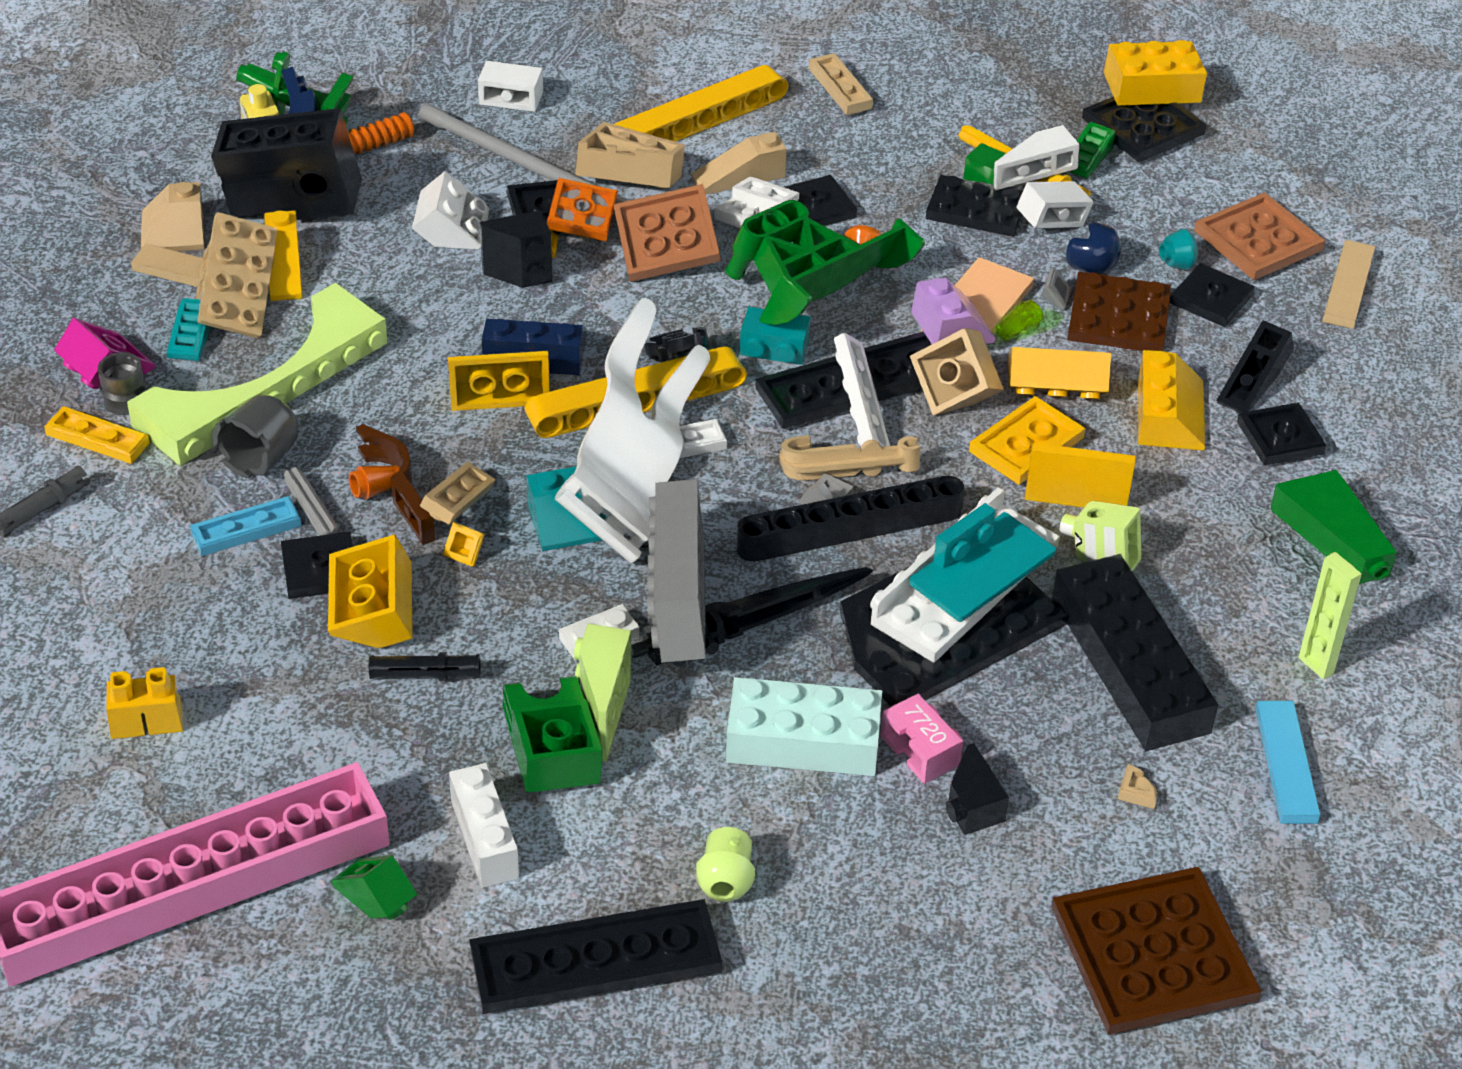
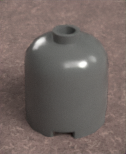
(256, 435)

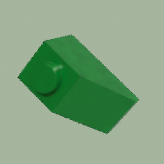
(376, 886)

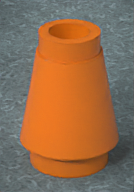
(371, 480)

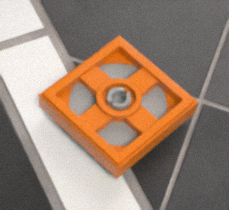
(582, 209)

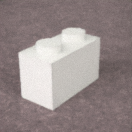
(510, 86)
(1054, 204)

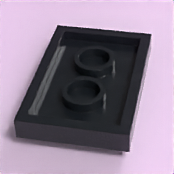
(975, 205)

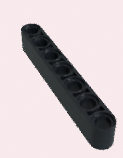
(849, 518)

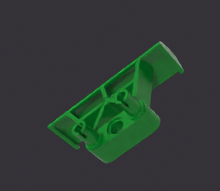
(815, 261)

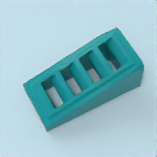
(187, 331)

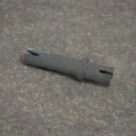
(52, 493)

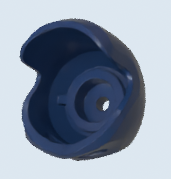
(1097, 253)

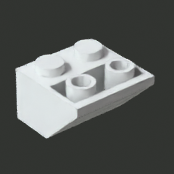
(449, 214)

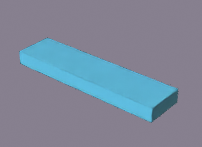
(1287, 762)

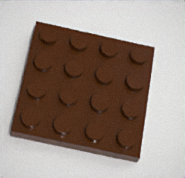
(1154, 950)

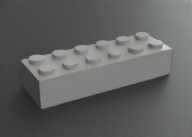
(677, 571)

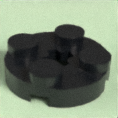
(668, 344)

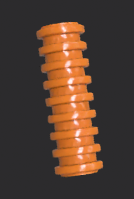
(381, 133)

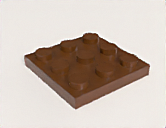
(1119, 312)

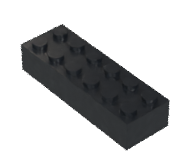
(1134, 652)

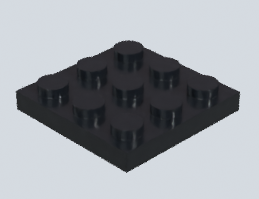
(1146, 128)

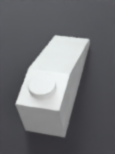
(1037, 157)

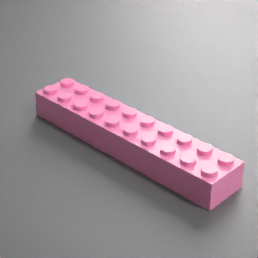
(187, 872)

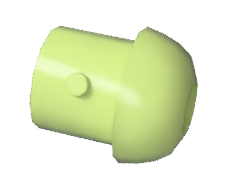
(726, 866)

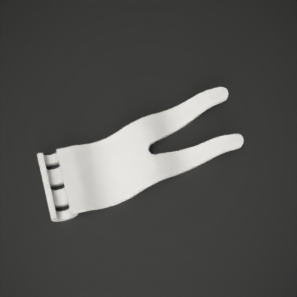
(624, 448)

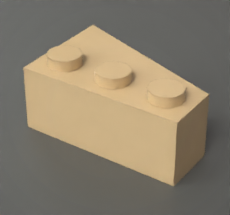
(629, 157)

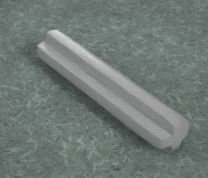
(310, 502)

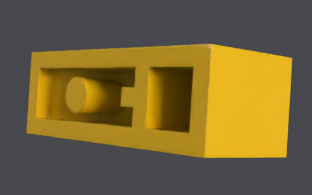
(286, 270)

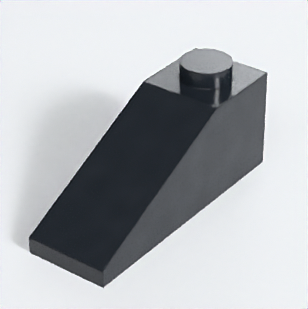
(1257, 367)

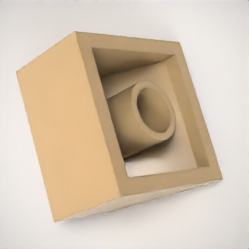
(956, 372)

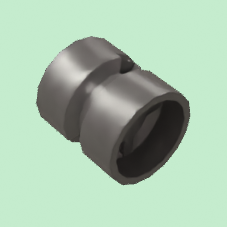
(120, 381)

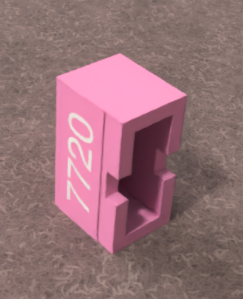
(923, 736)

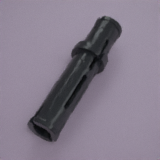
(425, 666)

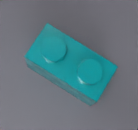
(778, 342)

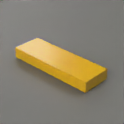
(97, 434)

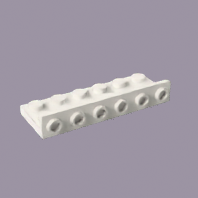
(918, 621)

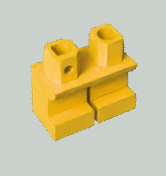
(140, 698)

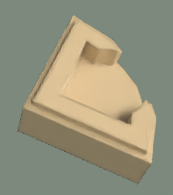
(1137, 788)

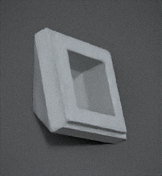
(1056, 289)

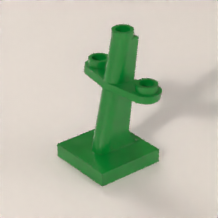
(276, 85)

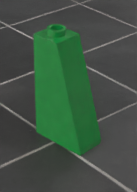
(1335, 521)

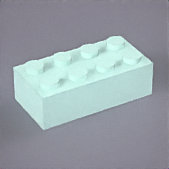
(803, 726)

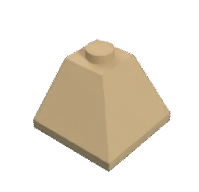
(175, 218)

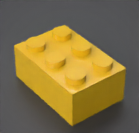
(1155, 73)

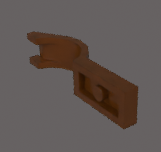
(392, 451)

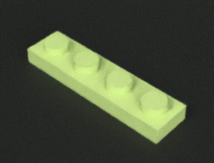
(1329, 615)

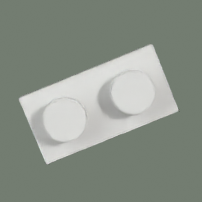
(615, 617)

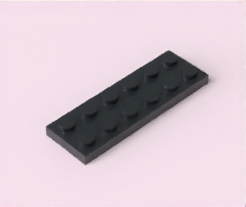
(818, 389)
(594, 956)

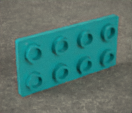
(979, 561)

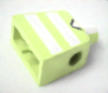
(1105, 531)

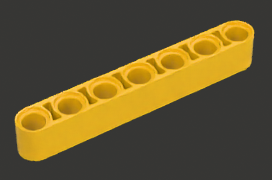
(710, 105)
(577, 405)

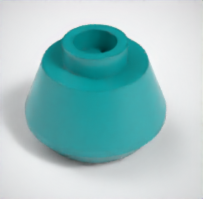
(1179, 249)

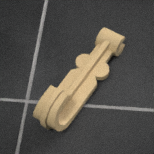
(808, 463)

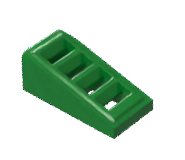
(1094, 145)

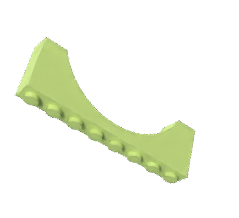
(340, 336)

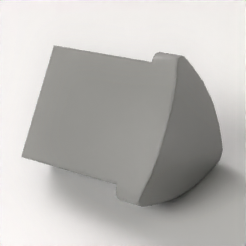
(826, 488)

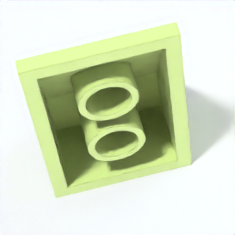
(604, 677)

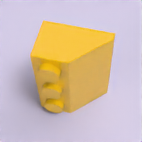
(1058, 372)
(497, 379)
(1170, 402)
(371, 593)

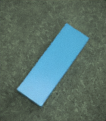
(245, 525)

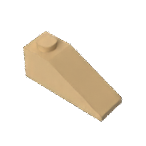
(755, 156)

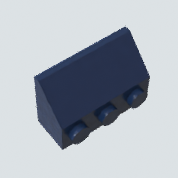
(562, 341)

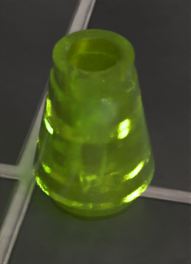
(1020, 320)

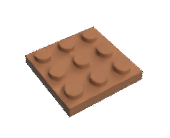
(666, 232)
(1259, 236)

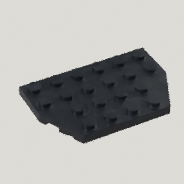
(901, 673)

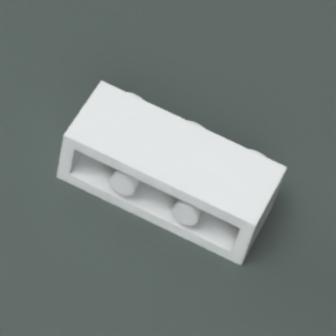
(484, 825)

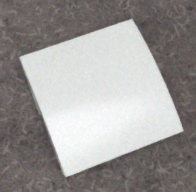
(750, 198)

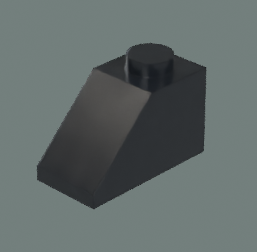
(976, 794)

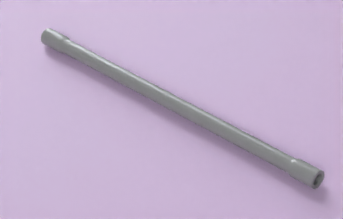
(444, 121)

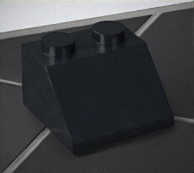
(517, 249)

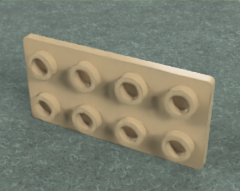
(236, 275)

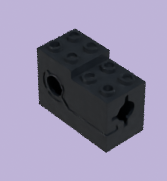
(288, 165)

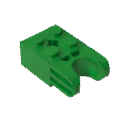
(553, 737)

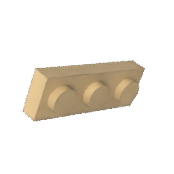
(840, 84)
(457, 493)

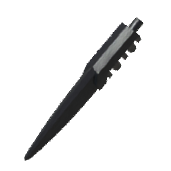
(733, 617)

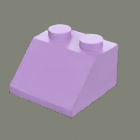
(945, 310)

